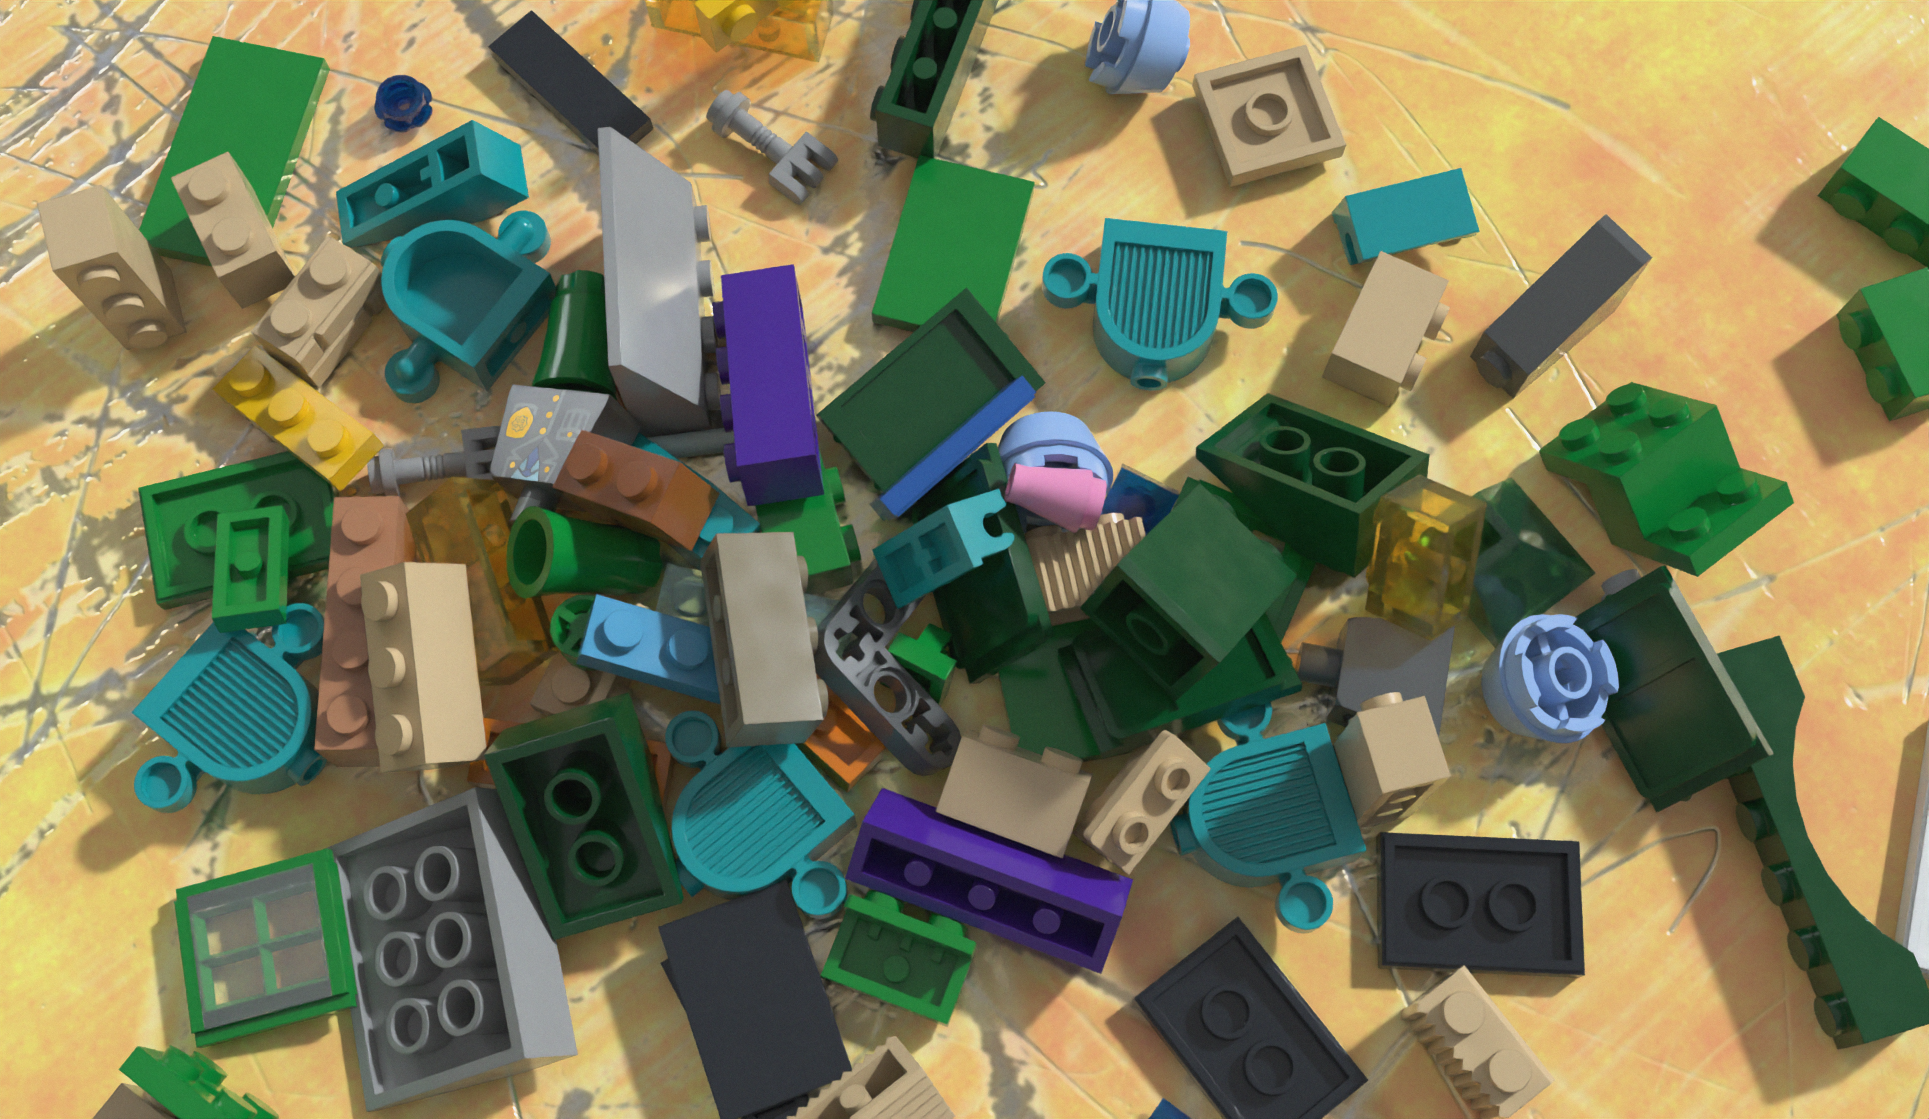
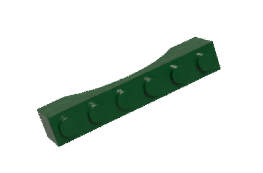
(1860, 976)

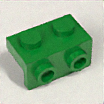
(900, 957)

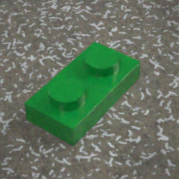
(251, 569)

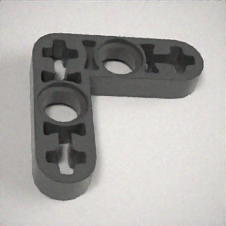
(869, 661)

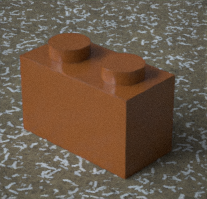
(636, 489)

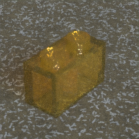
(1424, 556)

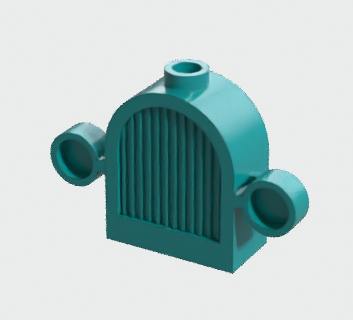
(1158, 297)
(464, 299)
(235, 714)
(1273, 816)
(755, 819)

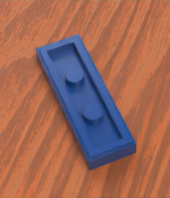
(953, 449)

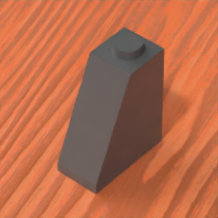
(1560, 307)

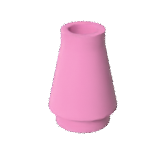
(1058, 494)

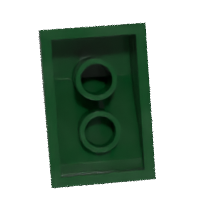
(1311, 477)
(587, 815)

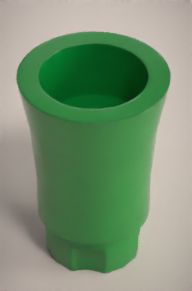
(576, 337)
(578, 556)

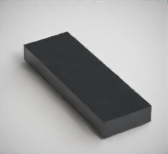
(567, 82)

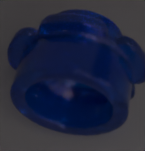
(399, 91)

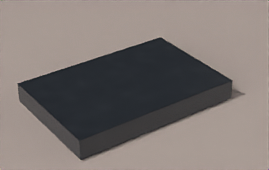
(1479, 905)
(755, 1002)
(1248, 1033)

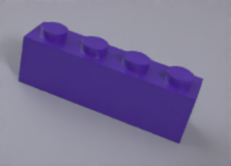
(769, 387)
(989, 880)

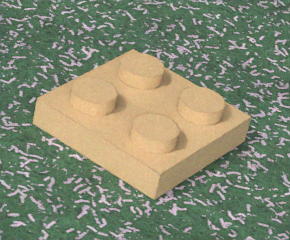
(1268, 115)

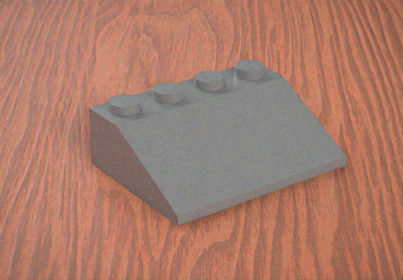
(656, 290)
(449, 954)

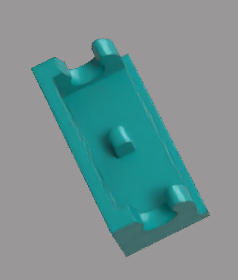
(1405, 216)
(940, 548)

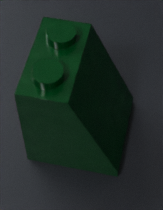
(1188, 591)

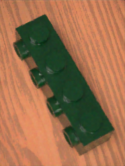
(929, 74)

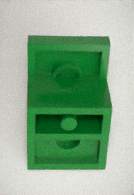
(1665, 477)

